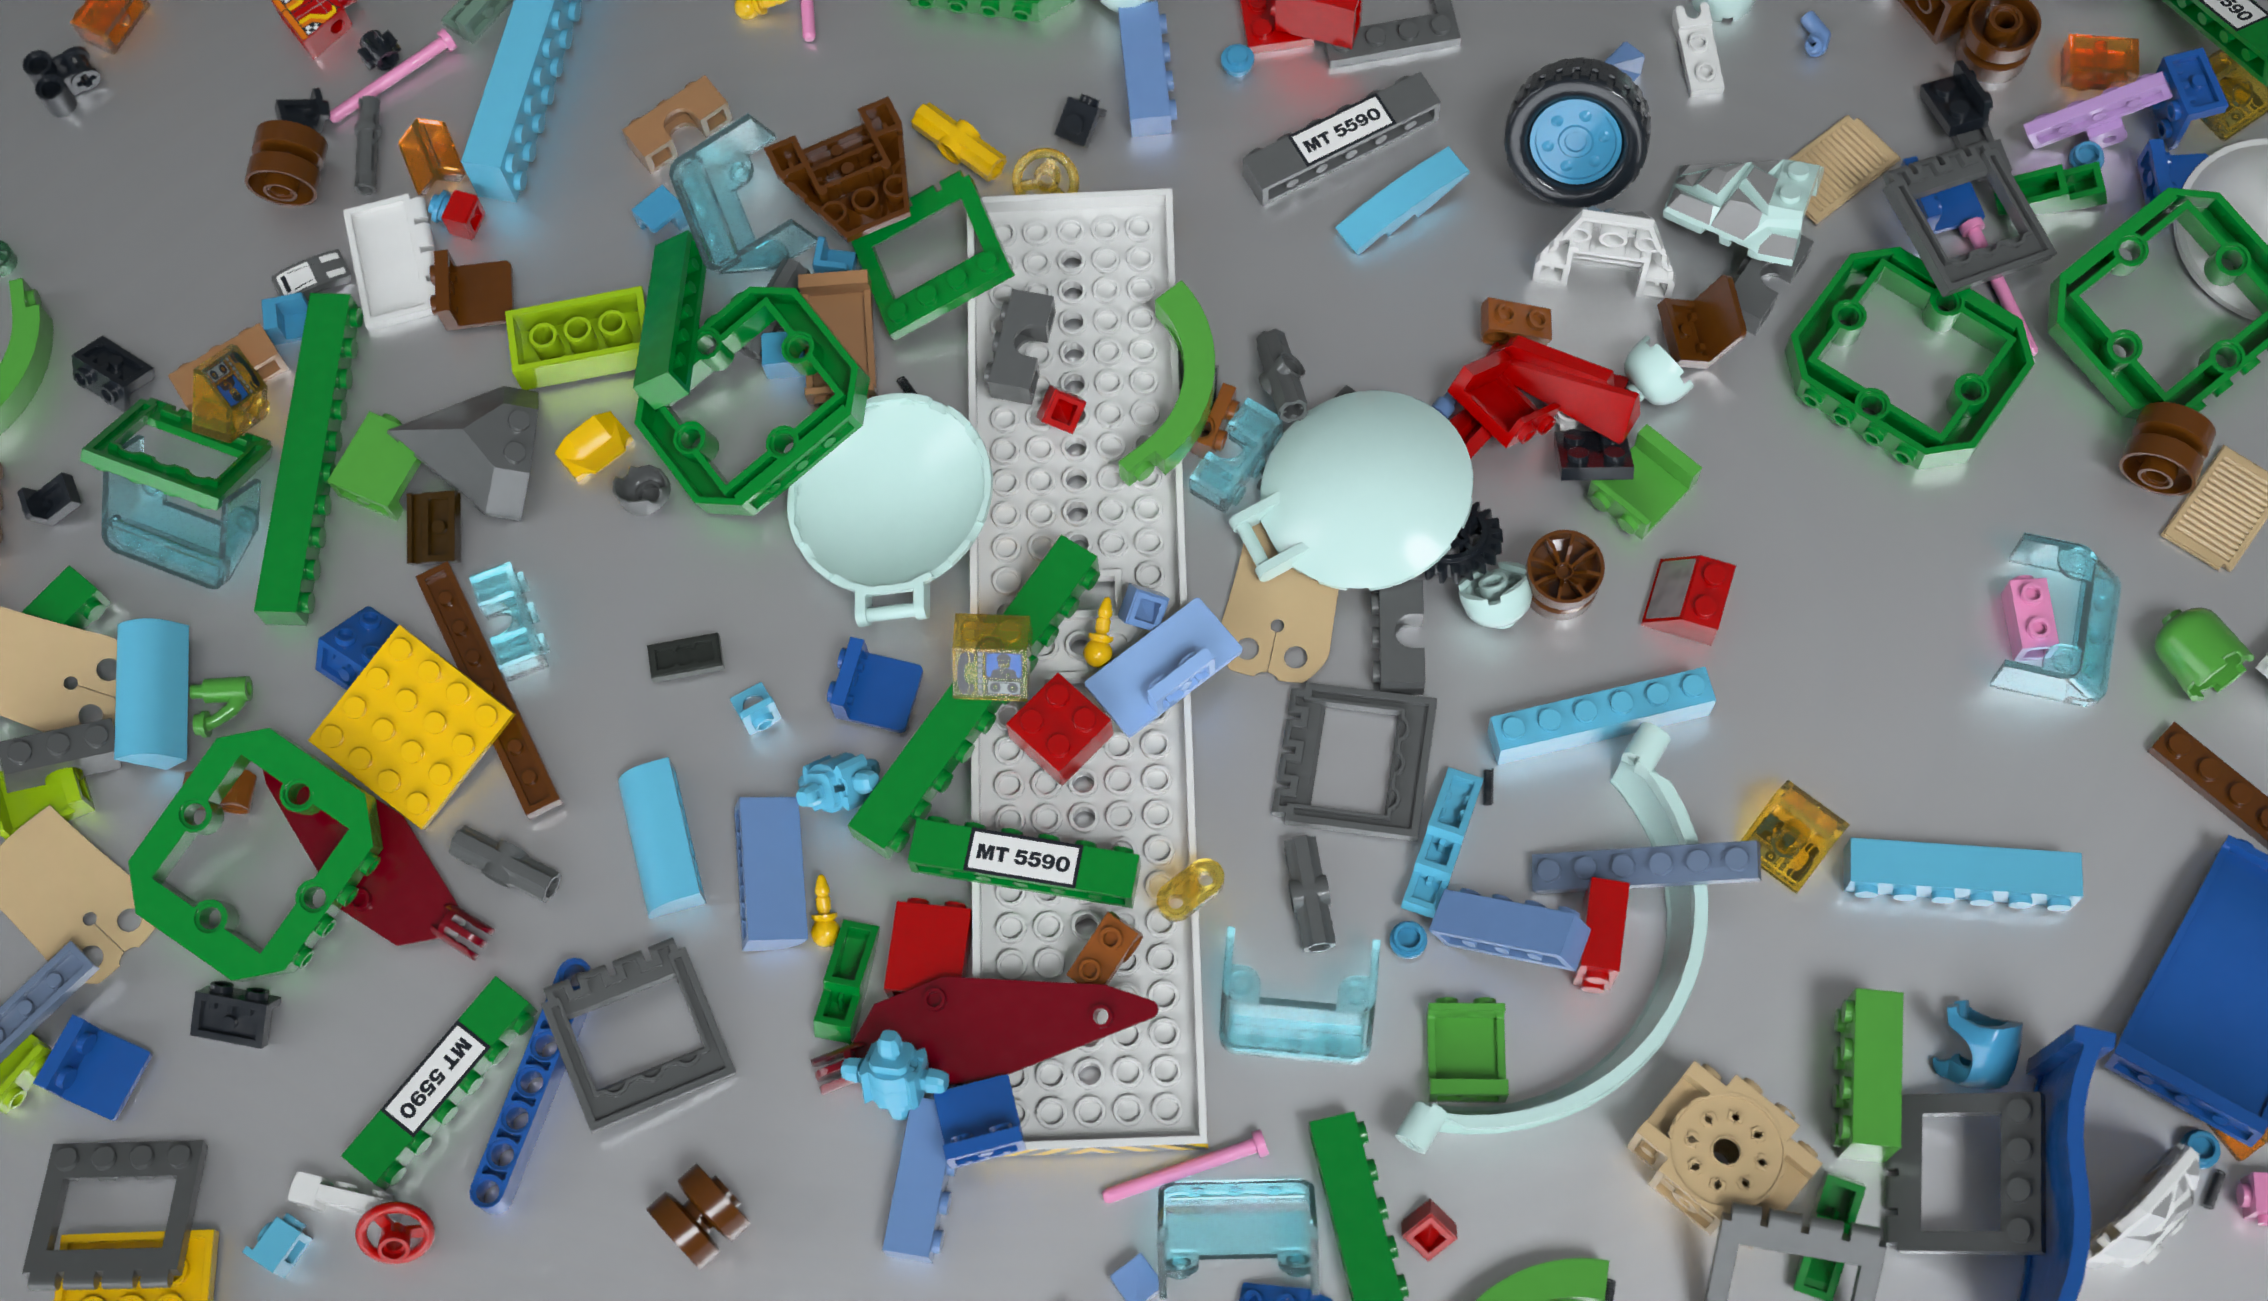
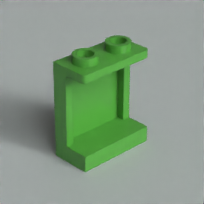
(375, 467)
(1466, 1051)

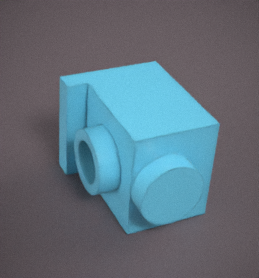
(280, 1245)

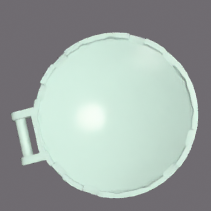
(1361, 493)
(894, 503)

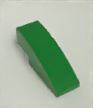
(2061, 190)
(846, 982)
(1838, 1200)

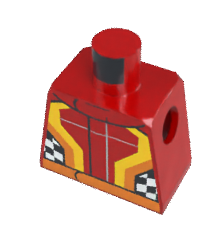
(315, 22)

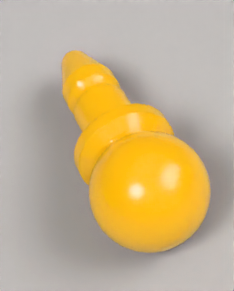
(752, 8)
(1098, 650)
(825, 929)

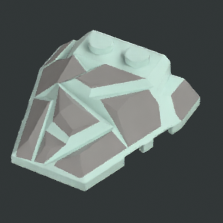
(1747, 204)

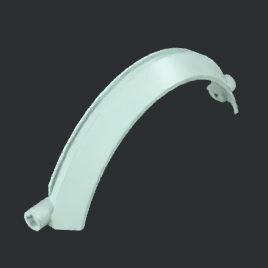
(1665, 824)

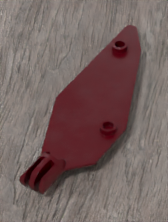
(404, 894)
(991, 1025)

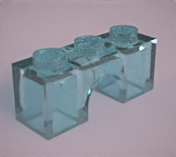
(1223, 480)
(520, 647)

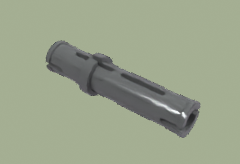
(367, 135)

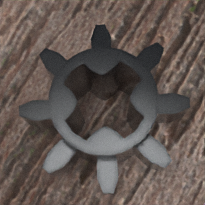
(379, 50)

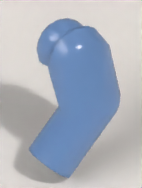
(1818, 34)

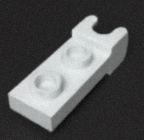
(1698, 51)
(316, 1193)

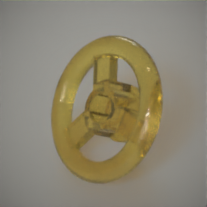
(1047, 168)

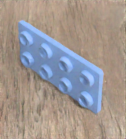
(1163, 667)

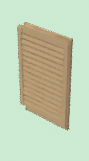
(1851, 161)
(2222, 511)

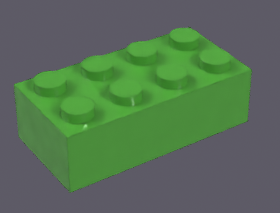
(1868, 1075)

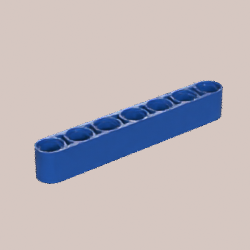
(519, 1102)

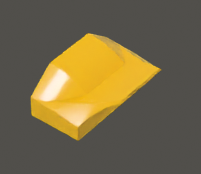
(593, 445)

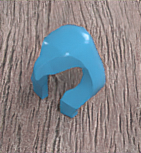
(1993, 1046)

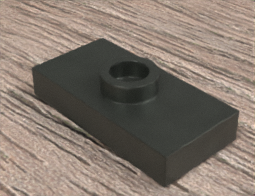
(685, 657)

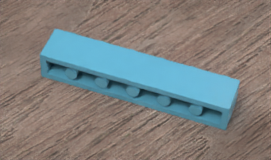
(1600, 715)
(1962, 873)

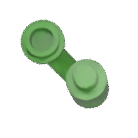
(220, 690)

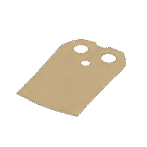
(1290, 597)
(38, 659)
(56, 878)

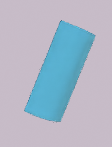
(152, 693)
(661, 838)

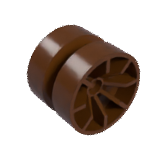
(1998, 38)
(286, 163)
(2167, 448)
(1564, 574)
(690, 1223)

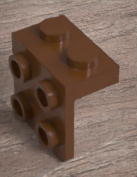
(470, 293)
(1705, 327)

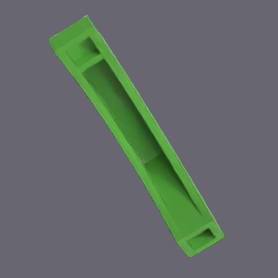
(1191, 332)
(26, 354)
(1554, 1281)

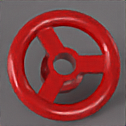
(395, 1236)

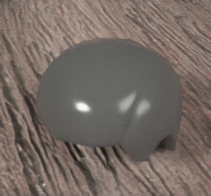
(642, 490)

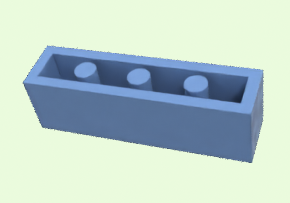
(1145, 69)
(1510, 928)
(919, 1189)

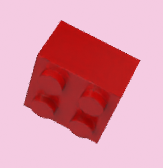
(1060, 729)

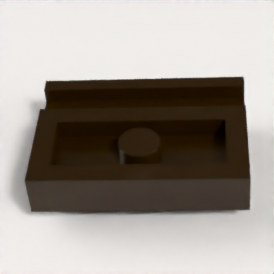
(434, 527)

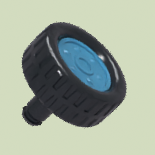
(1577, 133)

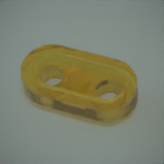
(1189, 890)

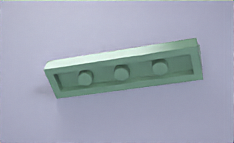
(474, 17)

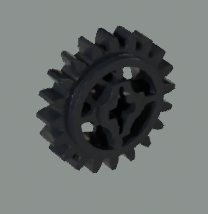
(1465, 558)

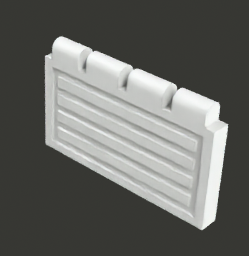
(392, 259)

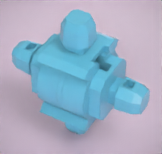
(837, 782)
(894, 1075)

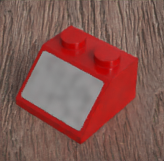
(1689, 597)

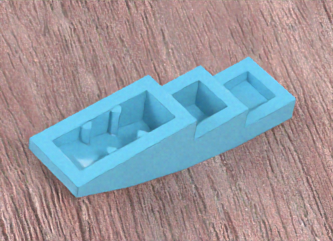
(1402, 199)
(1442, 842)

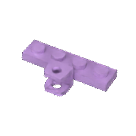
(2100, 114)

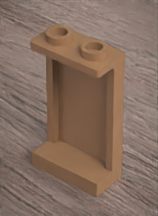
(847, 308)

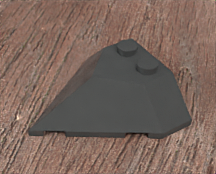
(480, 447)

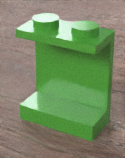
(1659, 482)

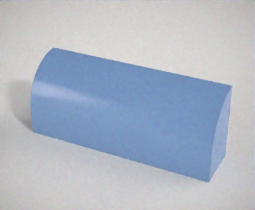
(770, 873)

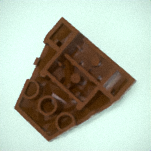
(852, 178)

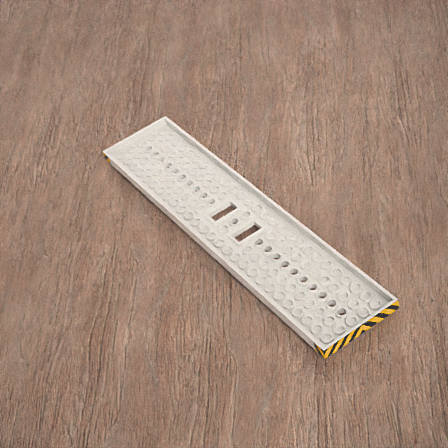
(1143, 784)

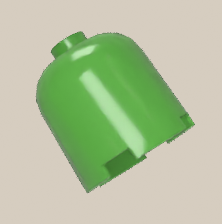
(2200, 651)

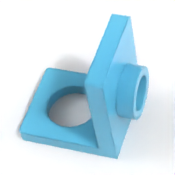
(759, 716)

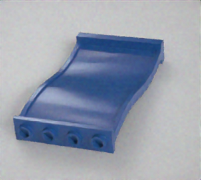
(2205, 1010)
(2064, 1077)

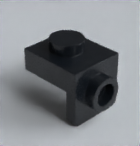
(308, 112)
(1079, 119)
(51, 501)

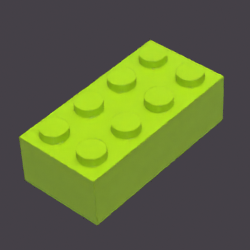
(576, 338)

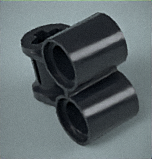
(60, 79)

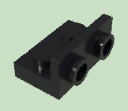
(1958, 101)
(110, 371)
(233, 1014)

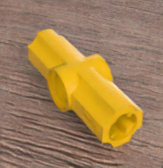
(959, 141)

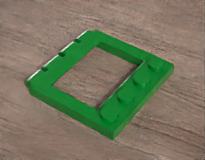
(953, 286)
(107, 455)

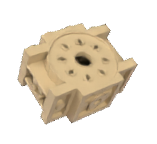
(1741, 1125)

